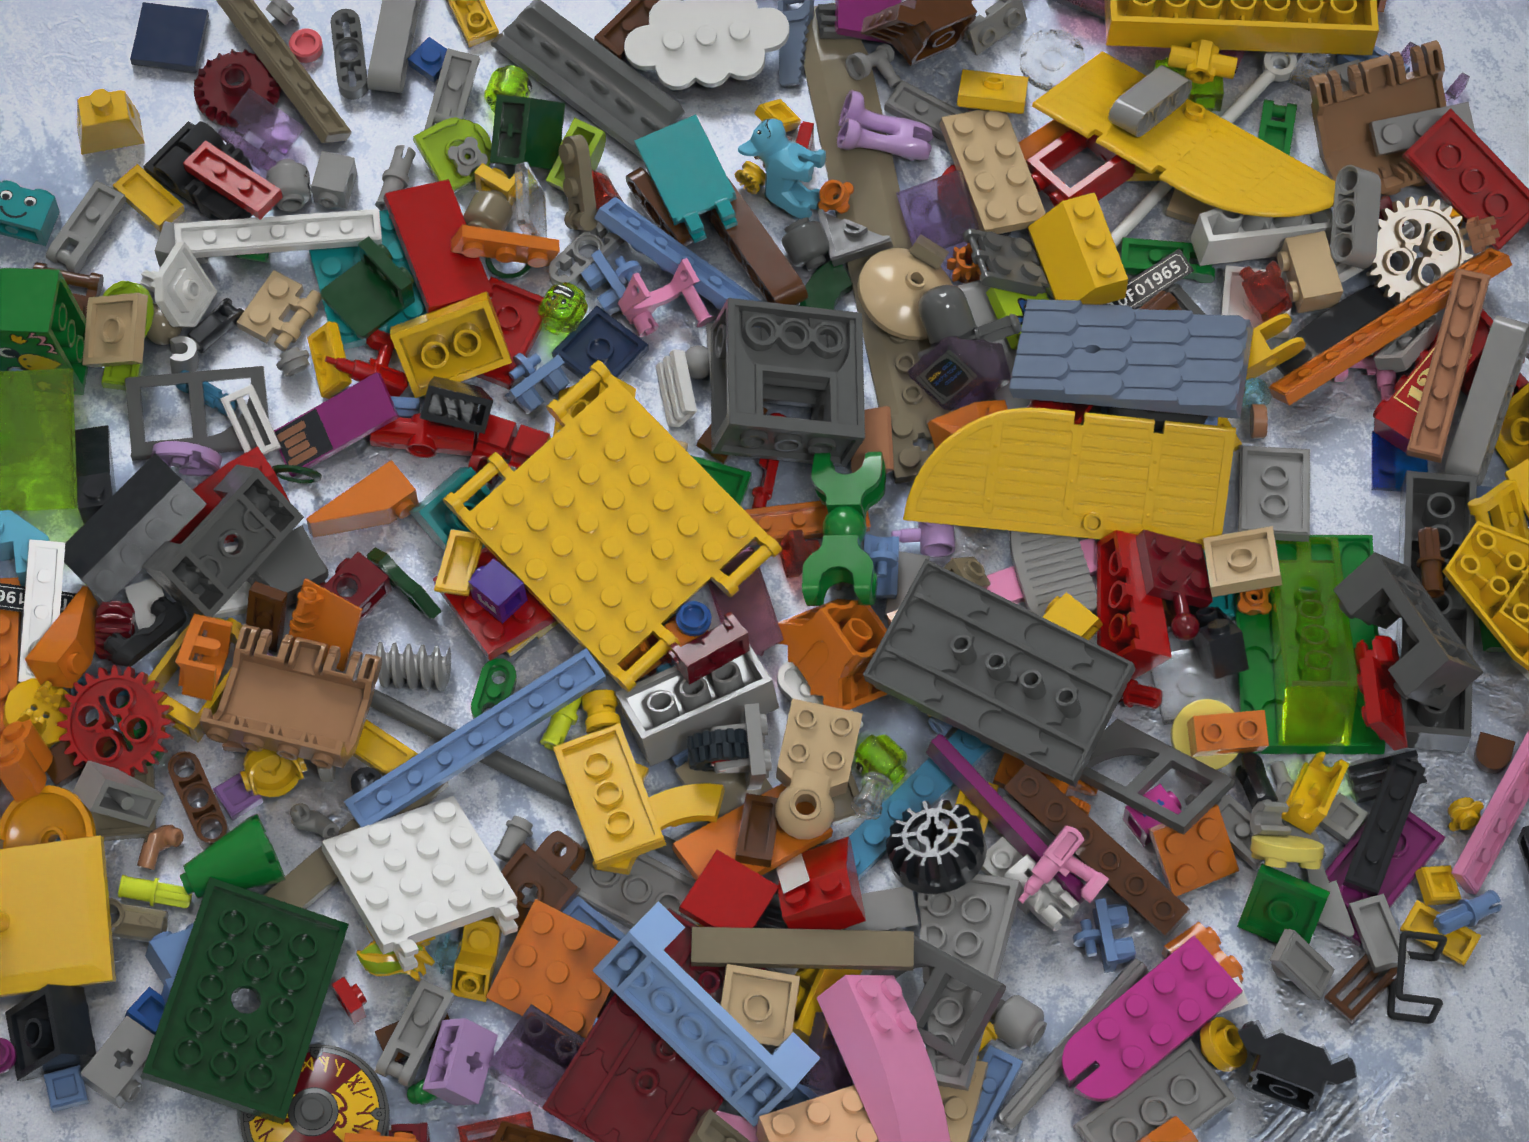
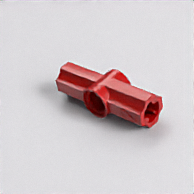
(424, 437)

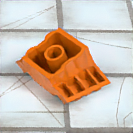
(834, 649)

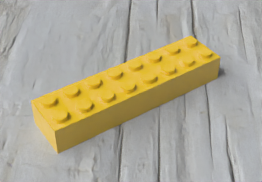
(1246, 25)

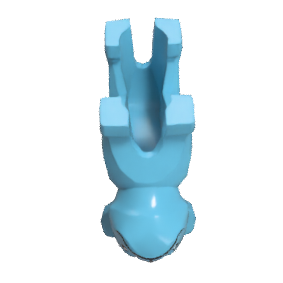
(784, 167)

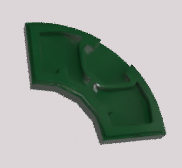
(827, 287)
(398, 578)

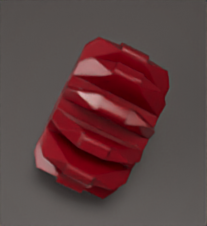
(110, 619)

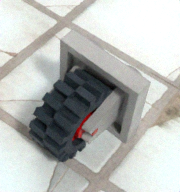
(734, 748)

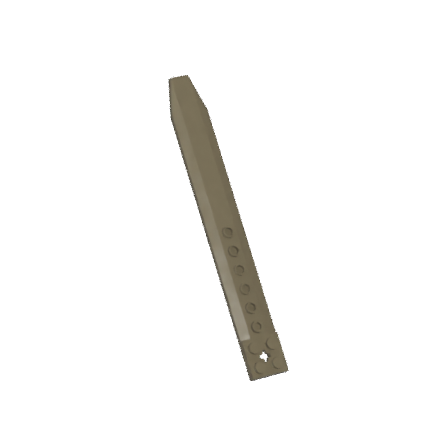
(878, 209)

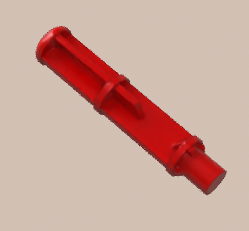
(764, 491)

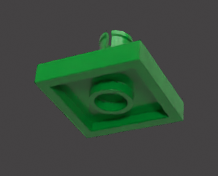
(1282, 903)

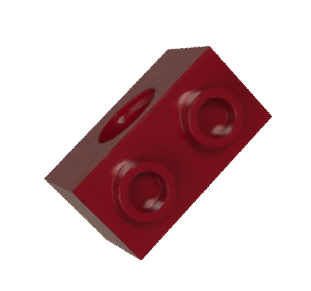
(363, 576)

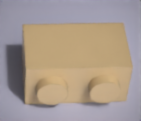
(1310, 272)

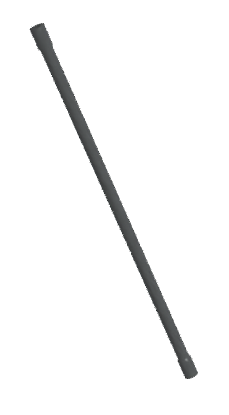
(498, 761)

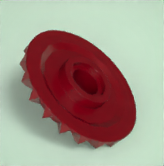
(217, 96)

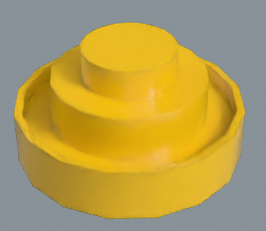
(1222, 1044)

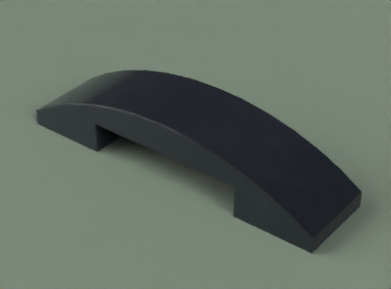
(1338, 324)

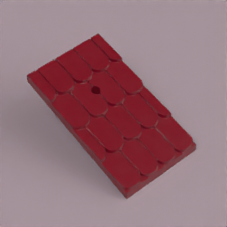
(629, 1079)

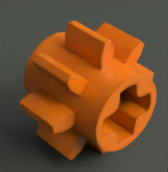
(961, 271)

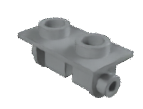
(999, 21)

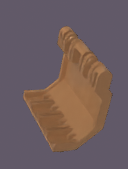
(1376, 92)
(294, 699)

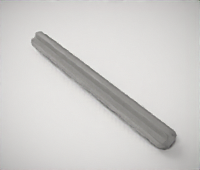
(1051, 1067)

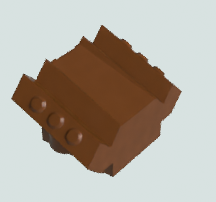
(921, 26)

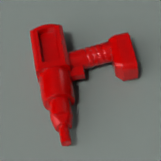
(358, 370)

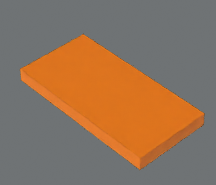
(699, 846)

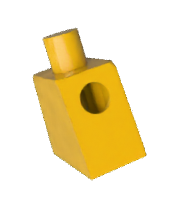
(107, 121)

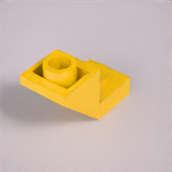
(477, 959)

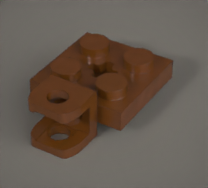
(546, 871)

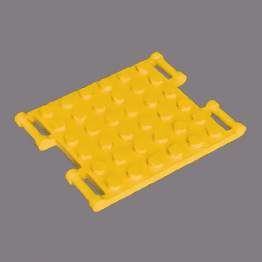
(612, 525)

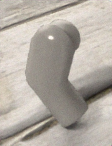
(312, 821)

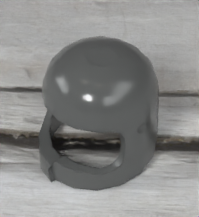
(945, 313)

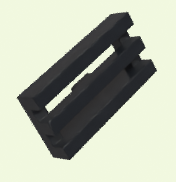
(1373, 766)

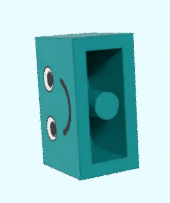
(27, 213)

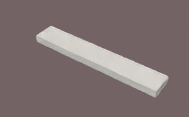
(279, 233)

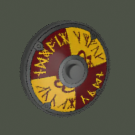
(332, 1098)

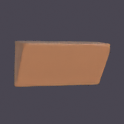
(877, 438)

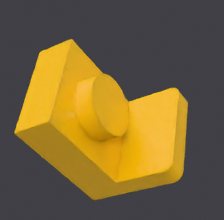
(495, 179)

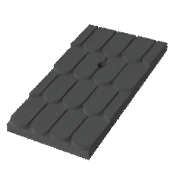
(999, 672)

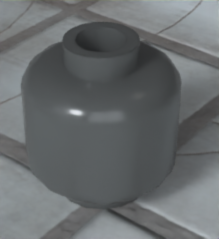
(806, 243)

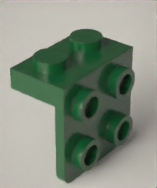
(370, 290)

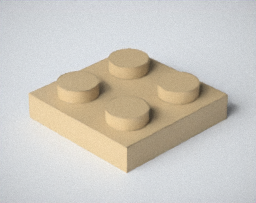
(115, 330)
(1242, 561)
(761, 1002)

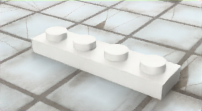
(41, 596)

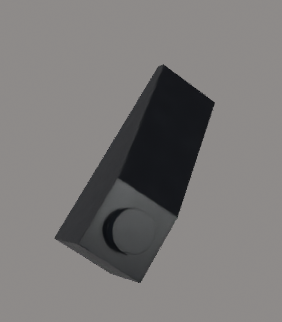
(93, 469)

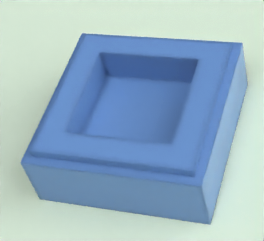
(66, 1089)

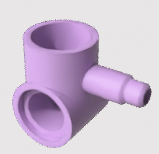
(934, 538)

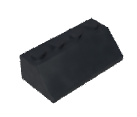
(131, 528)

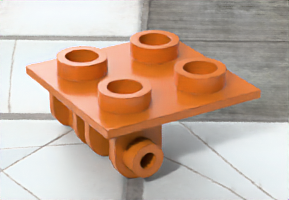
(325, 619)

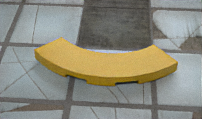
(679, 807)

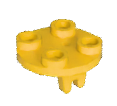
(46, 700)

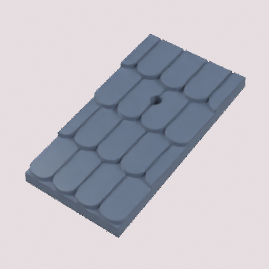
(1132, 358)

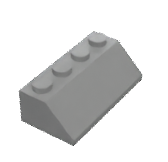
(668, 709)

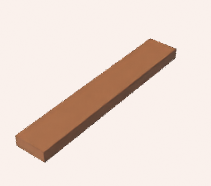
(1448, 365)

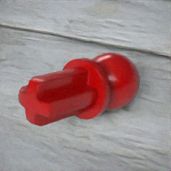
(1141, 695)

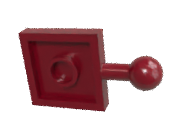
(1178, 573)

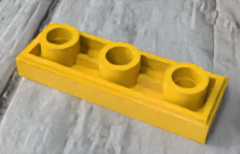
(474, 20)

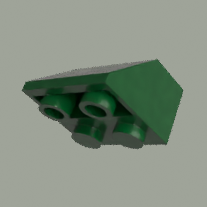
(527, 131)

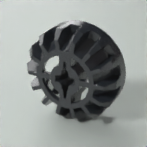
(940, 864)

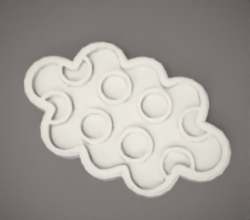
(706, 41)

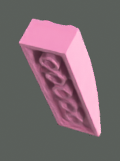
(885, 1058)

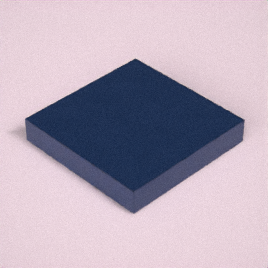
(169, 37)
(601, 339)

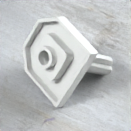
(180, 287)

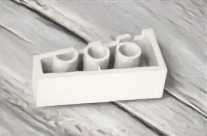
(1234, 237)

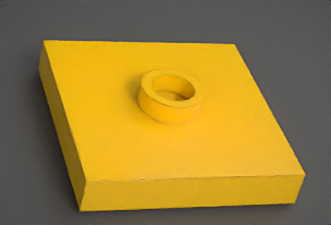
(992, 91)

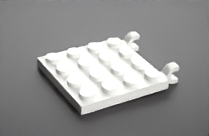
(420, 877)

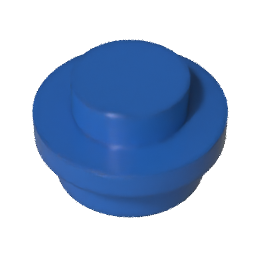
(693, 618)

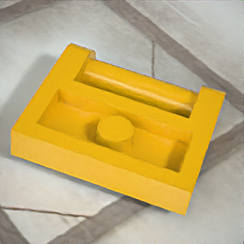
(1504, 508)

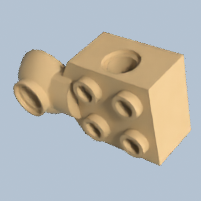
(814, 765)

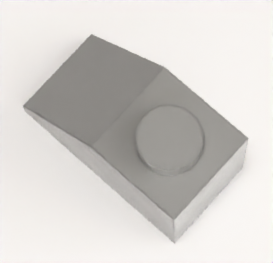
(117, 794)

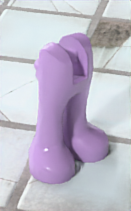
(904, 137)

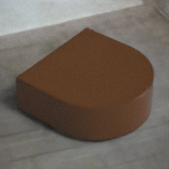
(1493, 753)

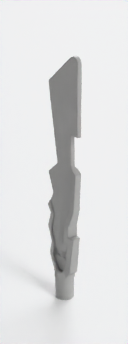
(1335, 912)

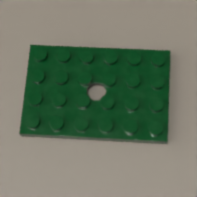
(234, 1055)

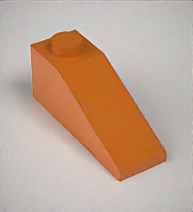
(369, 503)
(68, 644)

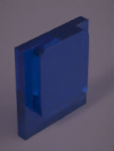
(1390, 465)

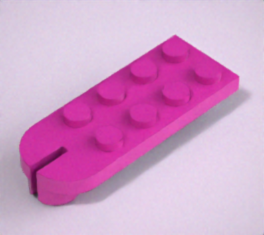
(1148, 1022)

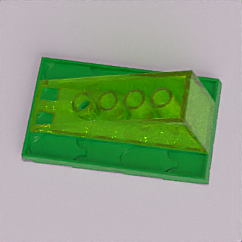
(1305, 652)

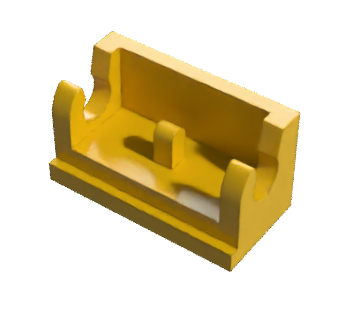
(1313, 793)

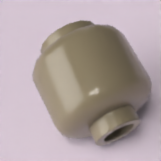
(489, 210)

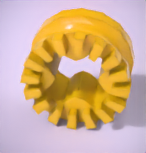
(750, 177)

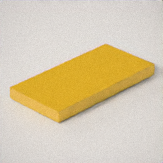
(609, 796)

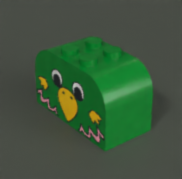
(41, 323)

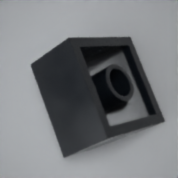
(50, 1031)

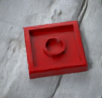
(728, 895)

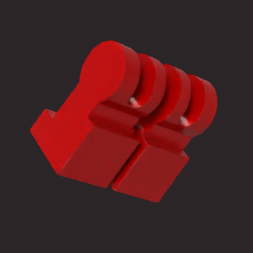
(507, 441)

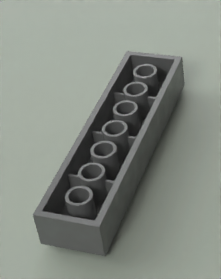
(1438, 503)

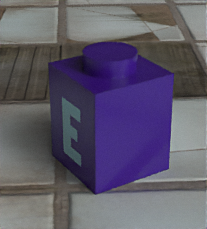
(497, 590)

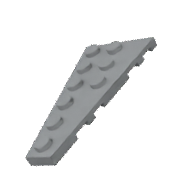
(975, 929)

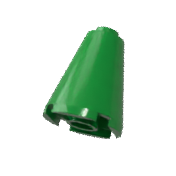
(238, 858)

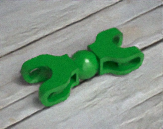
(844, 529)

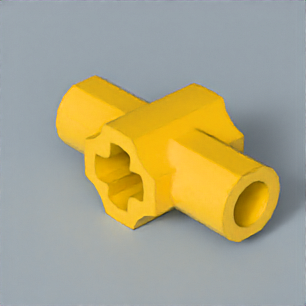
(1202, 61)

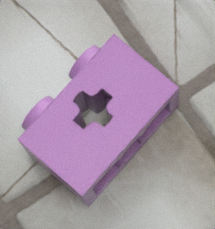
(460, 1062)

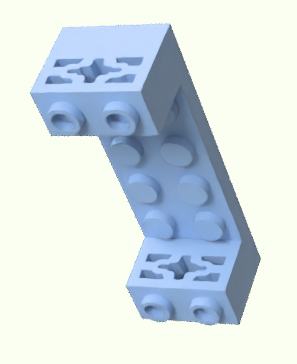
(698, 1024)

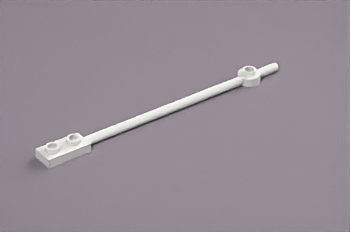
(1285, 59)

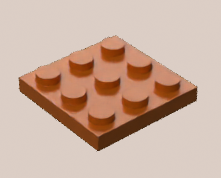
(553, 969)

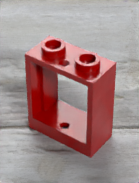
(1101, 181)

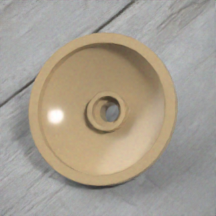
(892, 296)

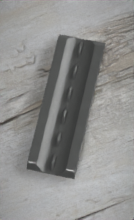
(586, 75)

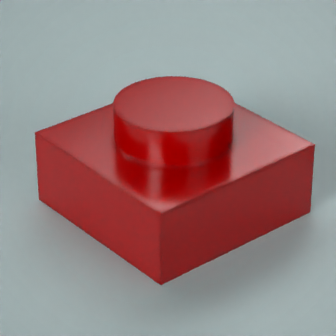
(351, 999)

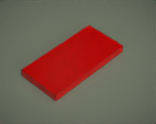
(1470, 176)
(425, 224)

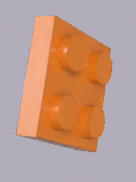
(1195, 857)

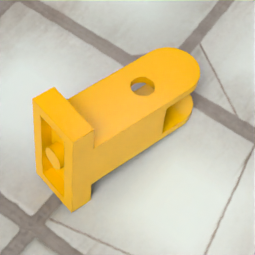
(1261, 356)

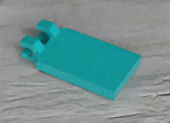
(688, 175)

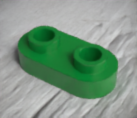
(489, 693)

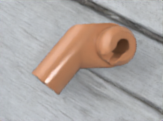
(158, 841)

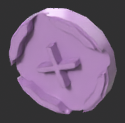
(188, 457)

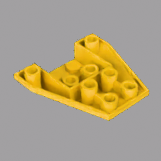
(1494, 580)

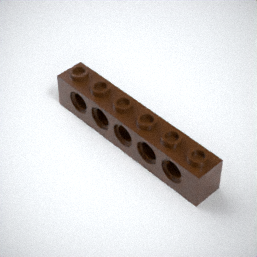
(1099, 851)

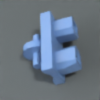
(601, 272)
(524, 392)
(885, 557)
(1112, 950)

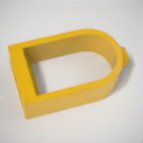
(185, 719)

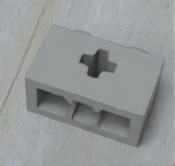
(103, 1072)

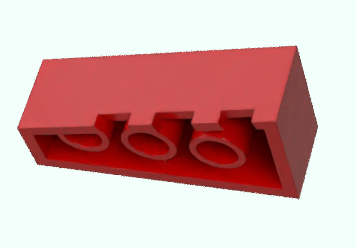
(1131, 620)

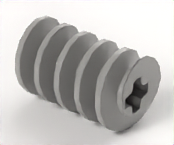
(414, 667)

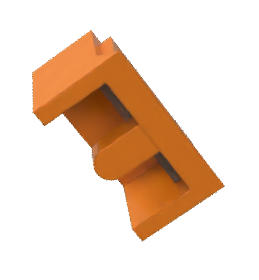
(203, 655)

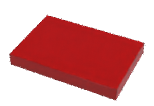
(519, 323)

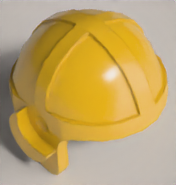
(271, 774)

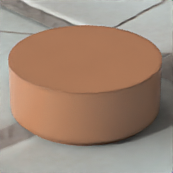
(1258, 421)

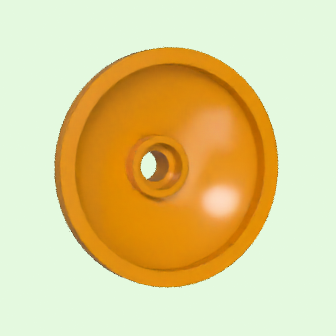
(45, 818)

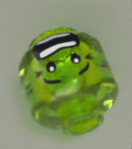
(507, 81)
(562, 308)
(881, 756)

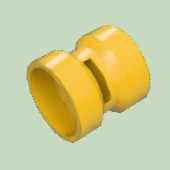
(600, 709)

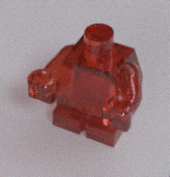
(1265, 291)

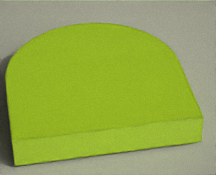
(437, 140)

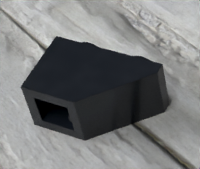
(1220, 643)

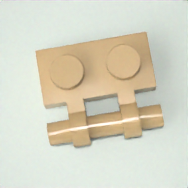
(272, 304)

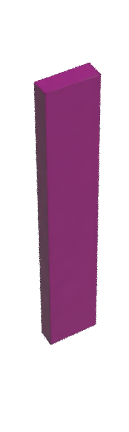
(995, 808)

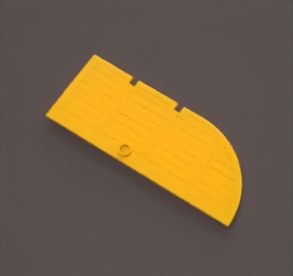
(1190, 147)
(1076, 480)

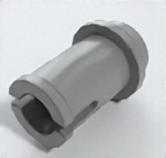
(514, 837)

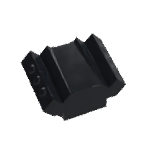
(1291, 1068)

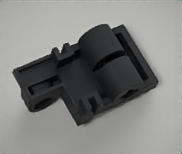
(169, 170)

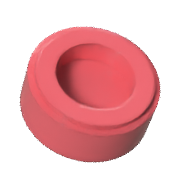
(306, 45)

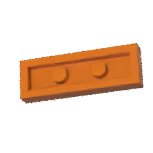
(505, 246)

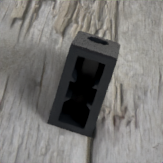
(456, 404)

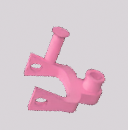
(639, 307)

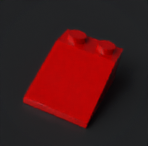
(831, 896)

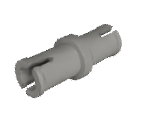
(397, 175)

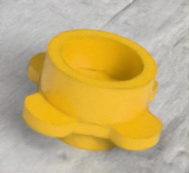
(1464, 814)

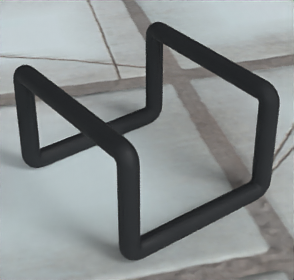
(1396, 986)

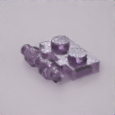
(267, 123)

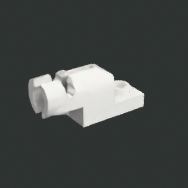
(1006, 862)

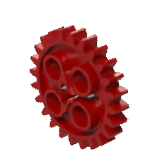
(143, 705)

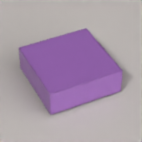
(235, 798)

